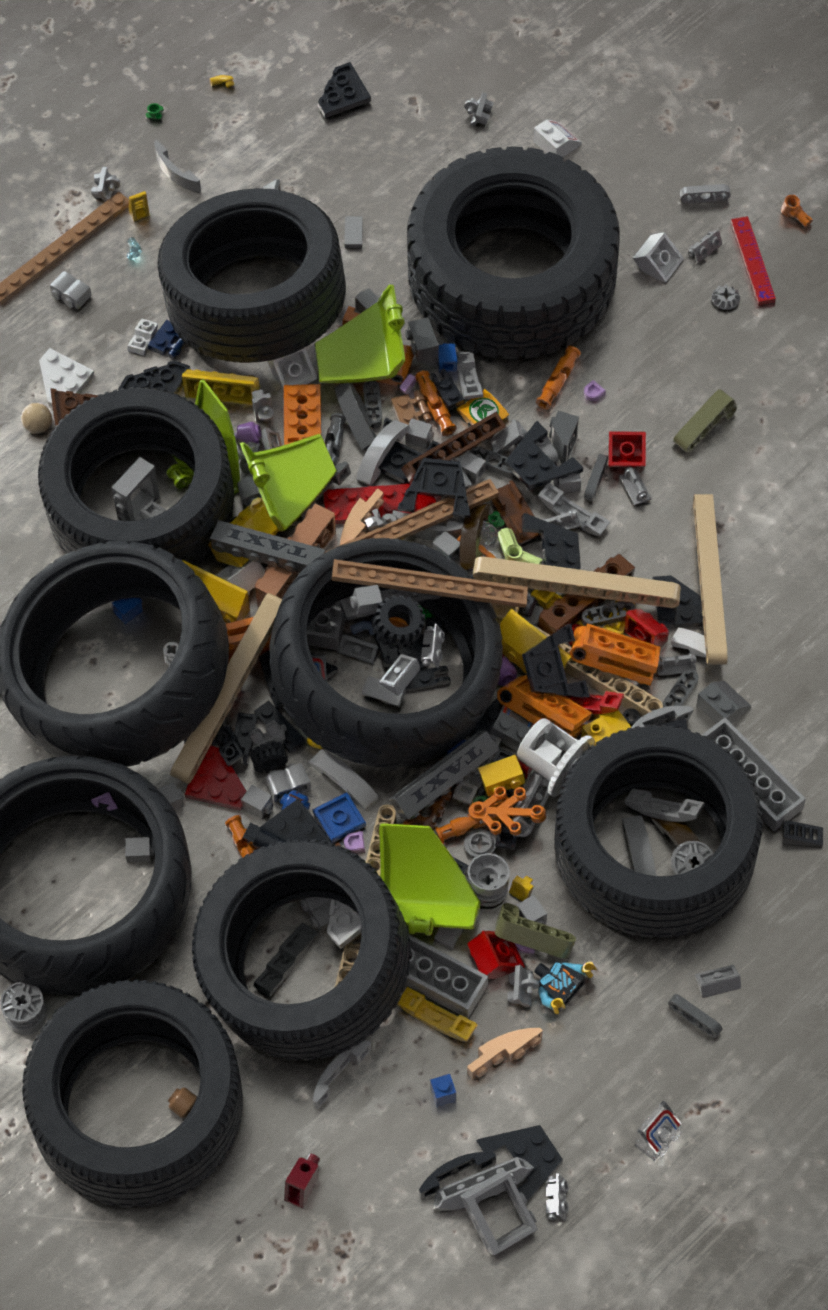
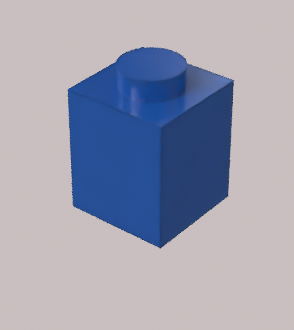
(447, 357)
(127, 608)
(443, 1090)

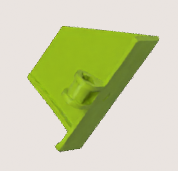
(365, 346)
(210, 403)
(290, 476)
(425, 879)

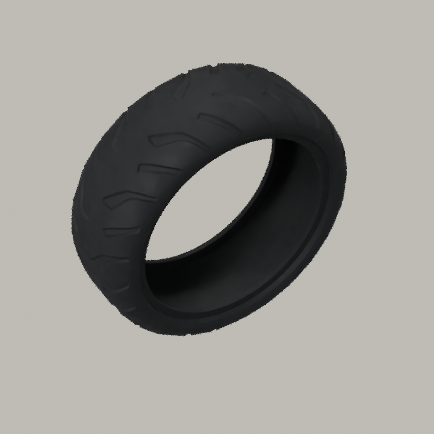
(72, 589)
(366, 734)
(136, 940)

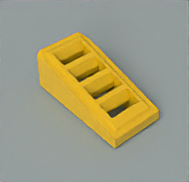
(138, 206)

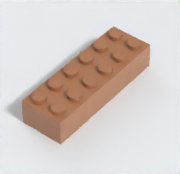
(315, 530)

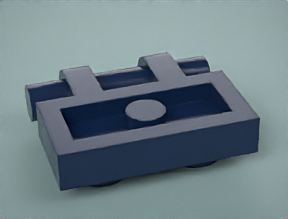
(164, 341)

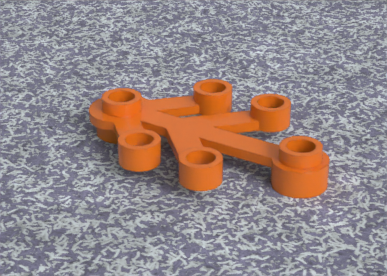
(504, 811)

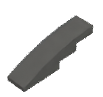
(355, 414)
(286, 959)

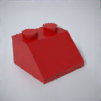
(627, 449)
(644, 628)
(494, 955)

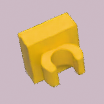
(521, 887)

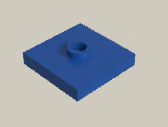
(339, 817)

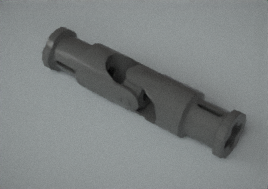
(335, 435)

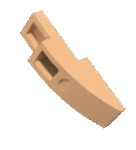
(362, 510)
(511, 1045)

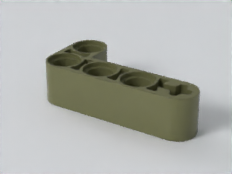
(704, 420)
(532, 934)

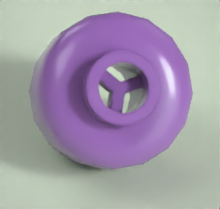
(248, 433)
(507, 672)

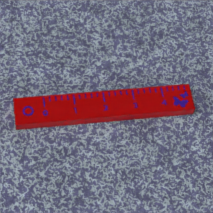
(753, 260)

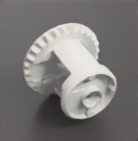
(546, 757)

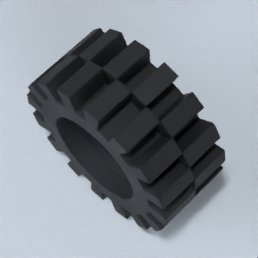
(269, 757)

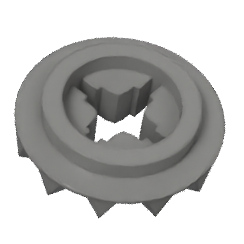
(719, 300)
(474, 836)

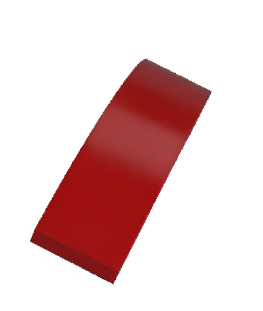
(600, 704)

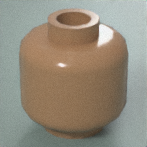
(182, 1102)

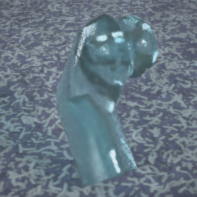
(135, 249)

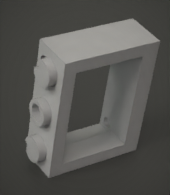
(139, 474)
(518, 1199)

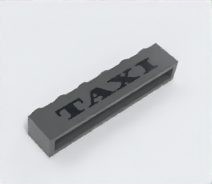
(263, 547)
(443, 775)

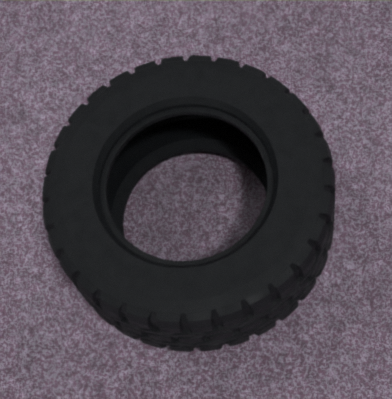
(512, 192)

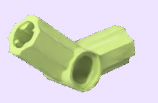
(510, 547)

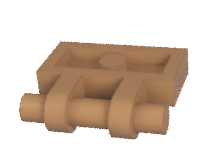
(405, 409)

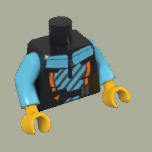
(561, 983)

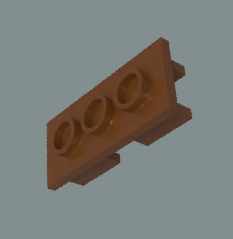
(511, 508)

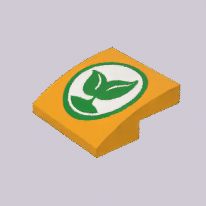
(481, 407)

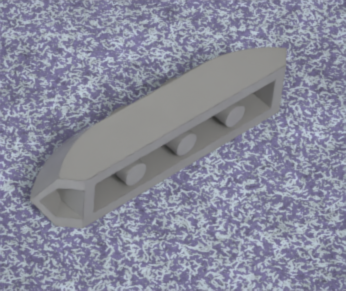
(536, 794)
(448, 1197)

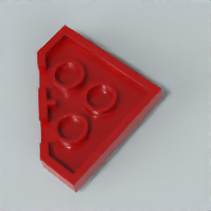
(216, 783)

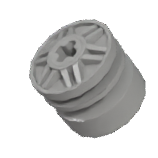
(686, 851)
(489, 870)
(27, 1017)

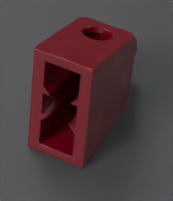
(301, 1180)

